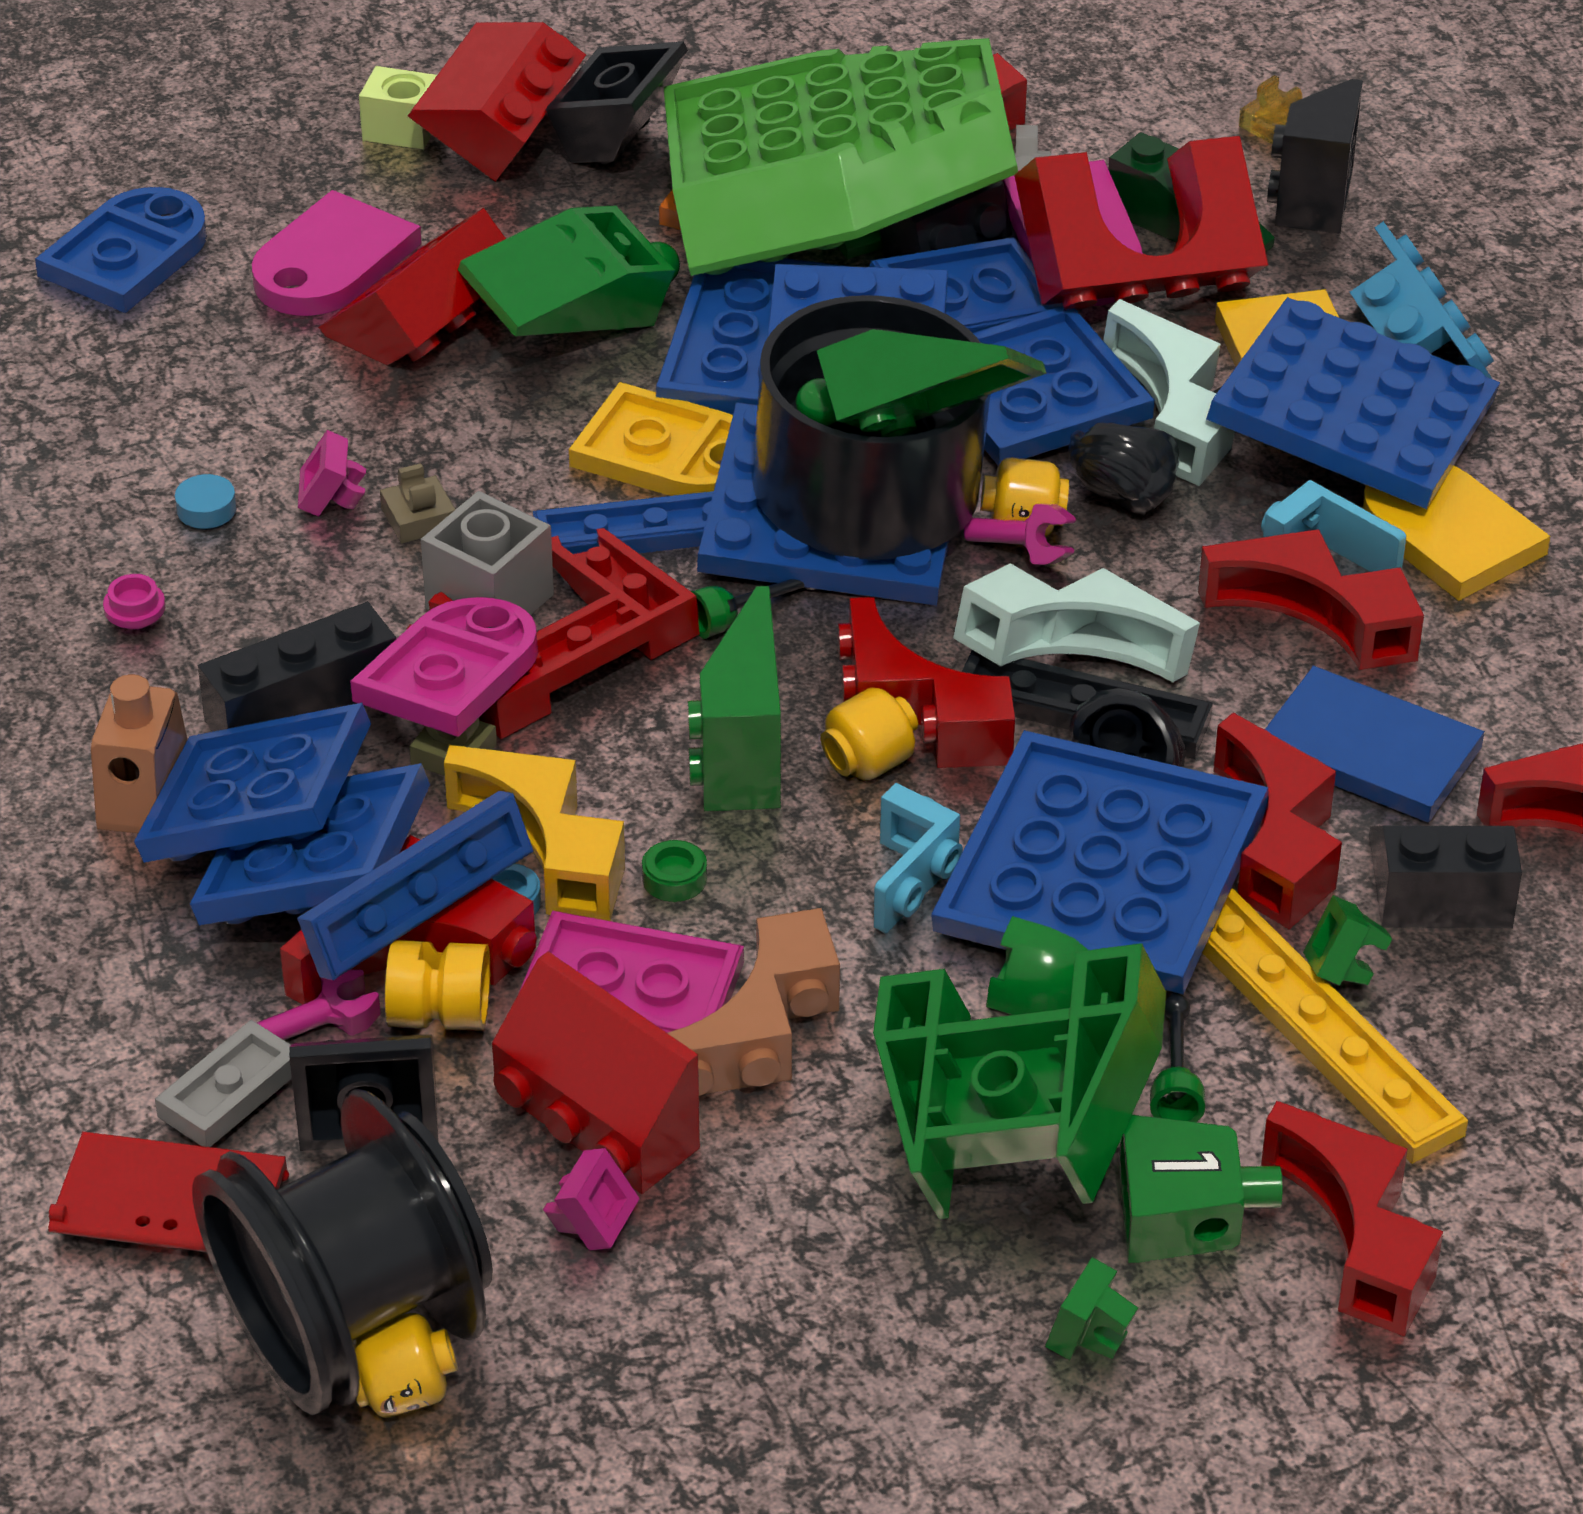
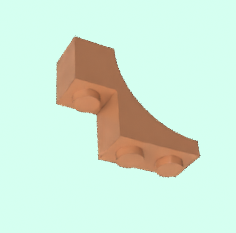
(751, 1035)

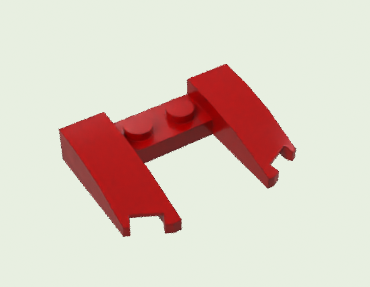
(626, 609)

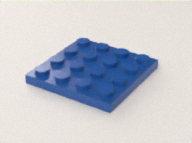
(722, 337)
(1354, 401)
(747, 545)
(1103, 853)

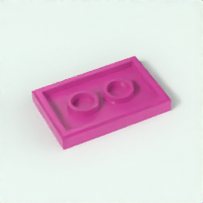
(652, 971)

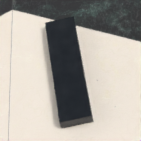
(1053, 694)

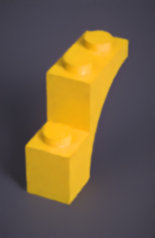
(578, 853)

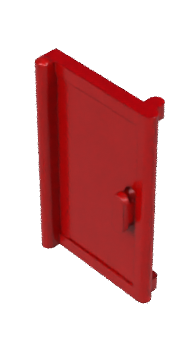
(139, 1181)

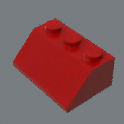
(496, 90)
(416, 297)
(598, 1073)

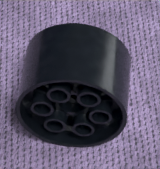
(853, 487)

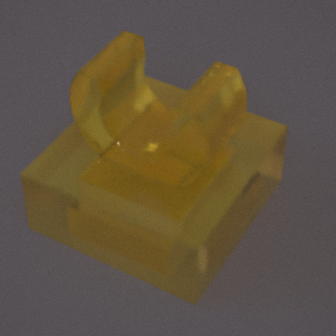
(1268, 109)

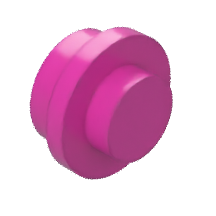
(133, 601)

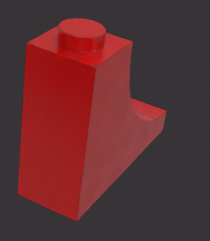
(483, 916)

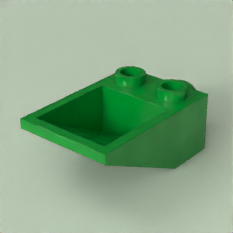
(574, 274)
(895, 378)

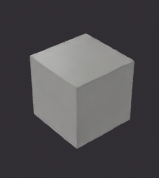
(489, 553)

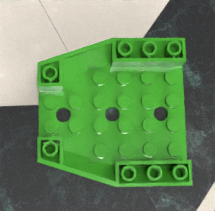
(830, 147)

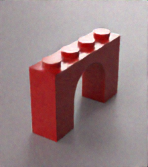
(1083, 261)

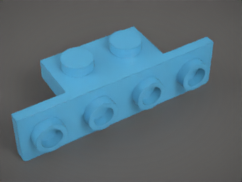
(1408, 308)

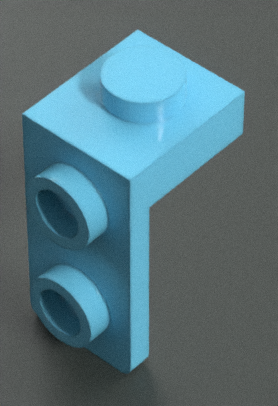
(1343, 525)
(930, 850)

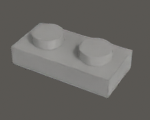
(226, 1084)

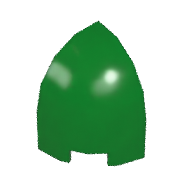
(1035, 969)

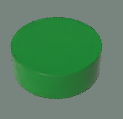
(674, 870)

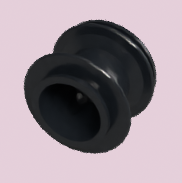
(344, 1249)

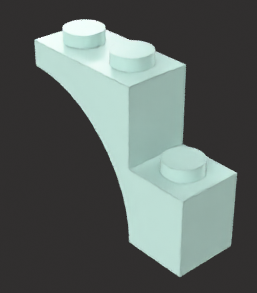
(1178, 374)
(1101, 615)

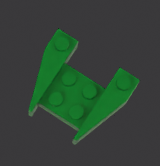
(1019, 1081)

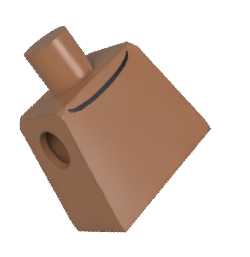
(138, 728)

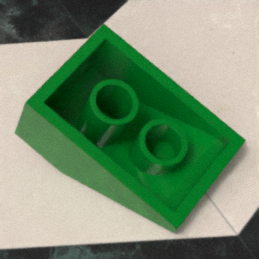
(739, 716)

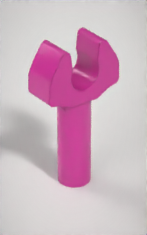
(1027, 533)
(332, 1007)

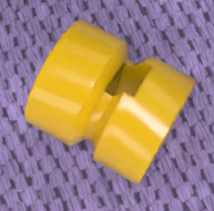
(437, 985)

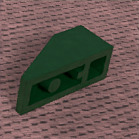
(1147, 189)

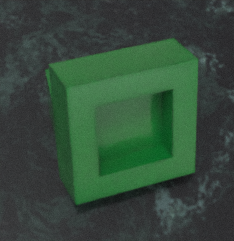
(1338, 939)
(1092, 1315)

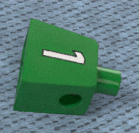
(1187, 1188)

